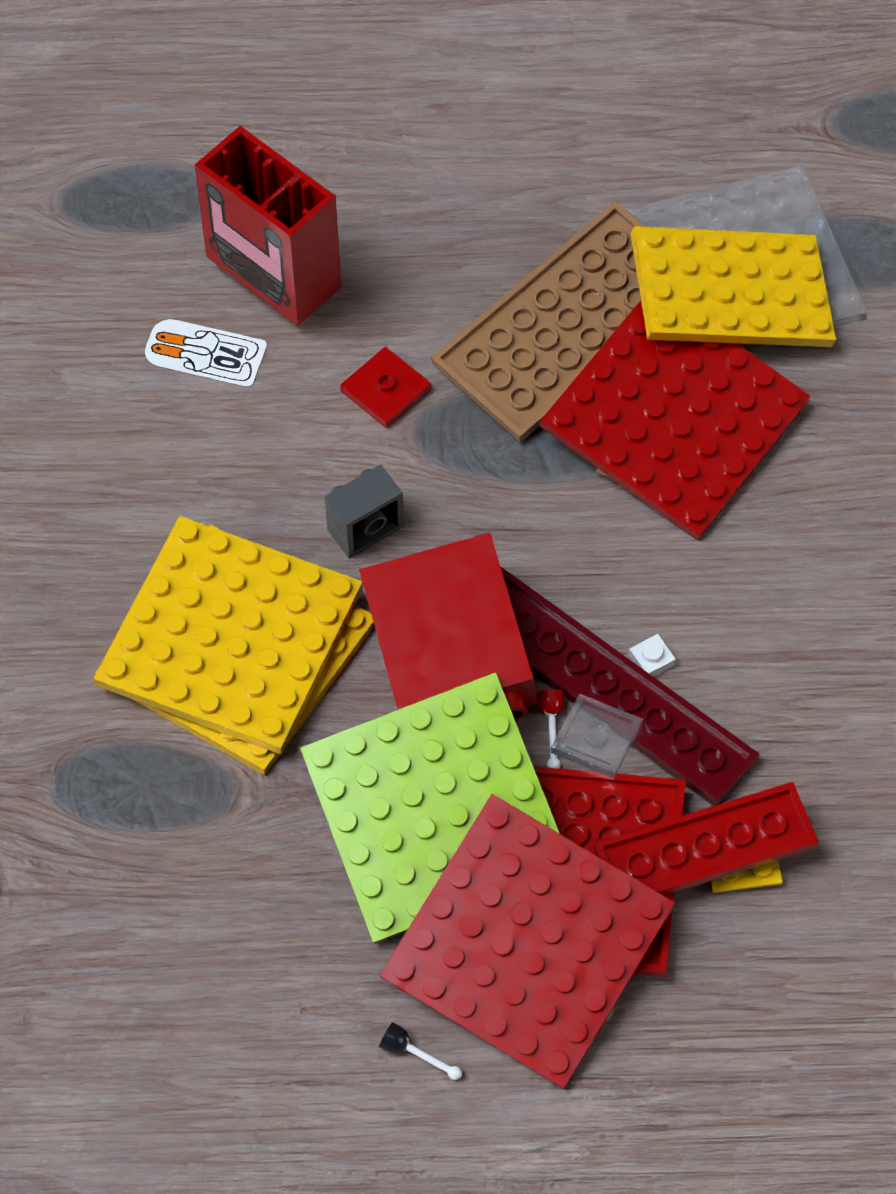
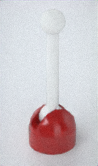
(551, 704)

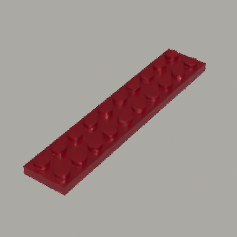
(671, 730)

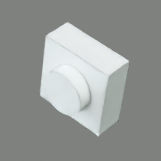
(652, 655)

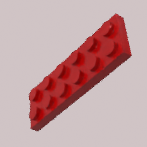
(713, 841)

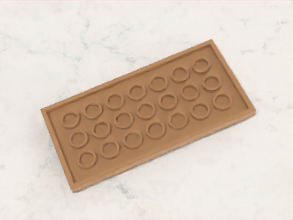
(547, 326)

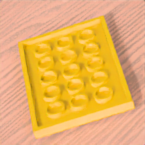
(732, 287)

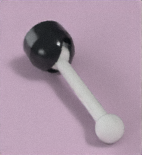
(397, 1040)

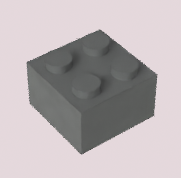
(364, 510)

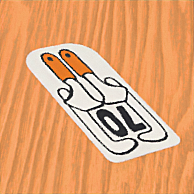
(205, 351)

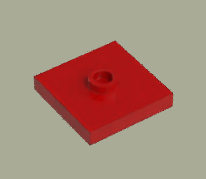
(385, 387)

